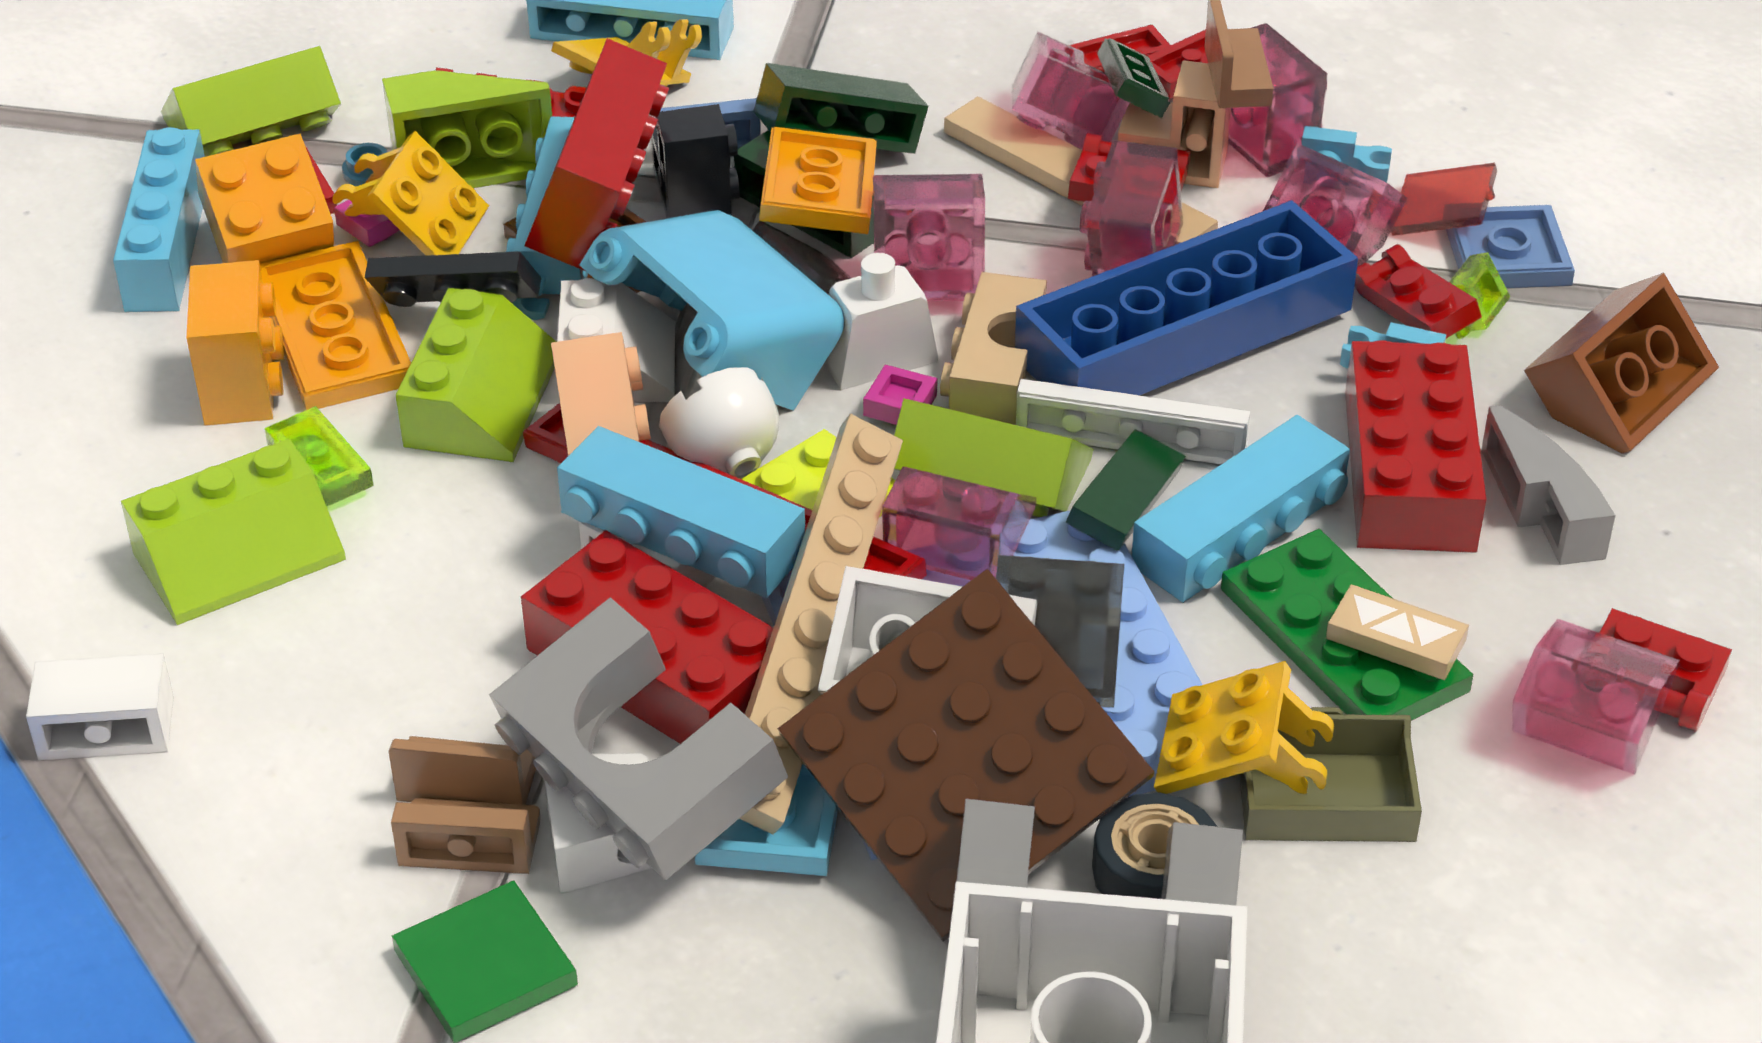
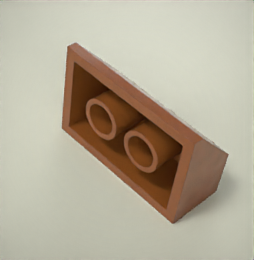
(1624, 365)

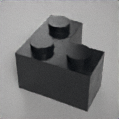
(694, 161)

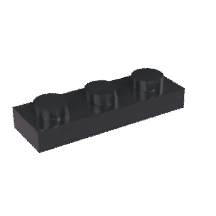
(427, 278)

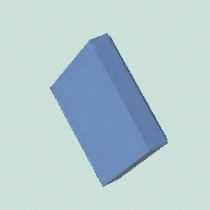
(1521, 243)

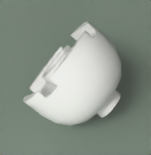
(724, 423)

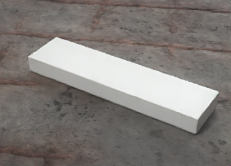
(1110, 417)

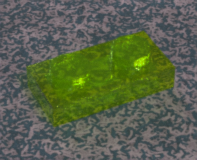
(331, 458)

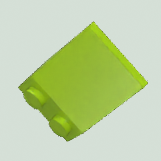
(473, 121)

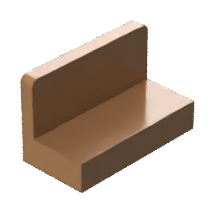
(1236, 62)
(460, 771)
(465, 835)

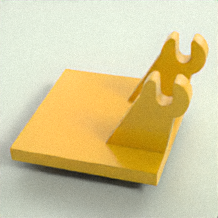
(668, 47)
(418, 196)
(1234, 730)

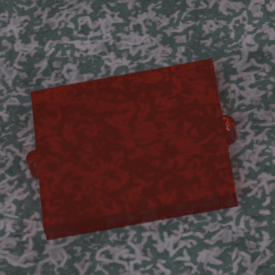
(1446, 198)

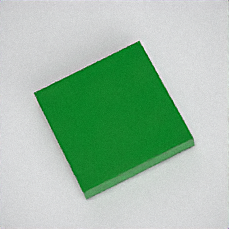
(484, 961)

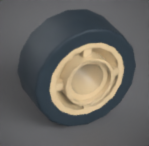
(1133, 843)

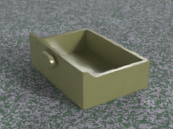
(1367, 790)

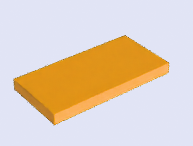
(335, 326)

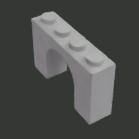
(658, 807)
(1199, 859)

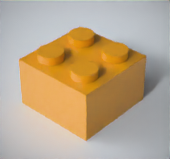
(264, 201)
(234, 342)

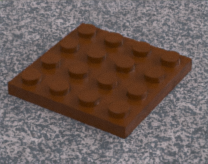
(959, 713)

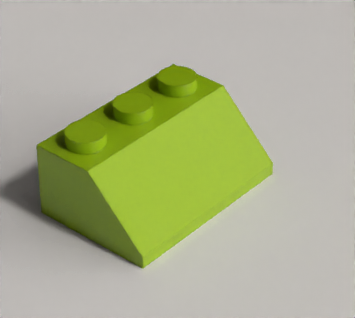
(255, 101)
(475, 378)
(992, 453)
(232, 531)

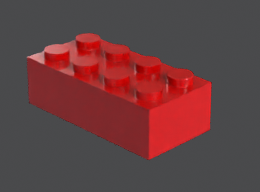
(600, 154)
(1414, 447)
(703, 639)

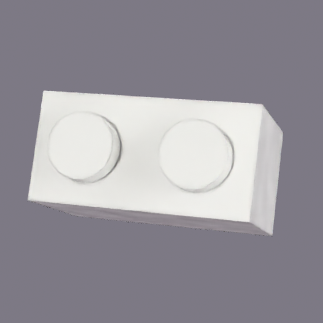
(100, 706)

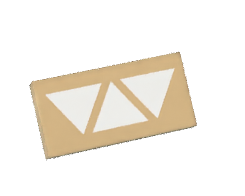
(1397, 631)

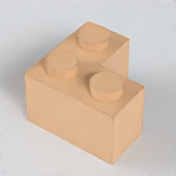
(1188, 124)
(597, 386)

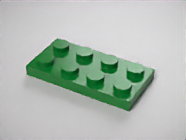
(1292, 599)

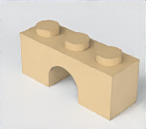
(984, 351)

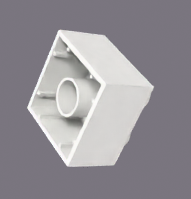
(1091, 968)

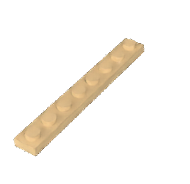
(834, 538)

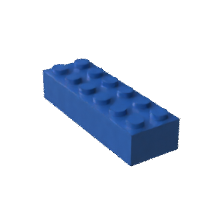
(1189, 304)

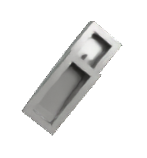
(1547, 488)

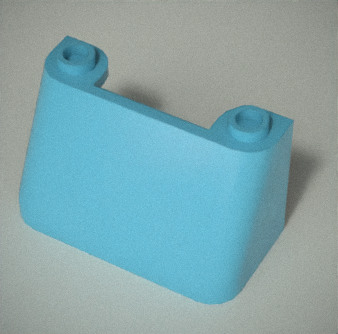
(747, 296)

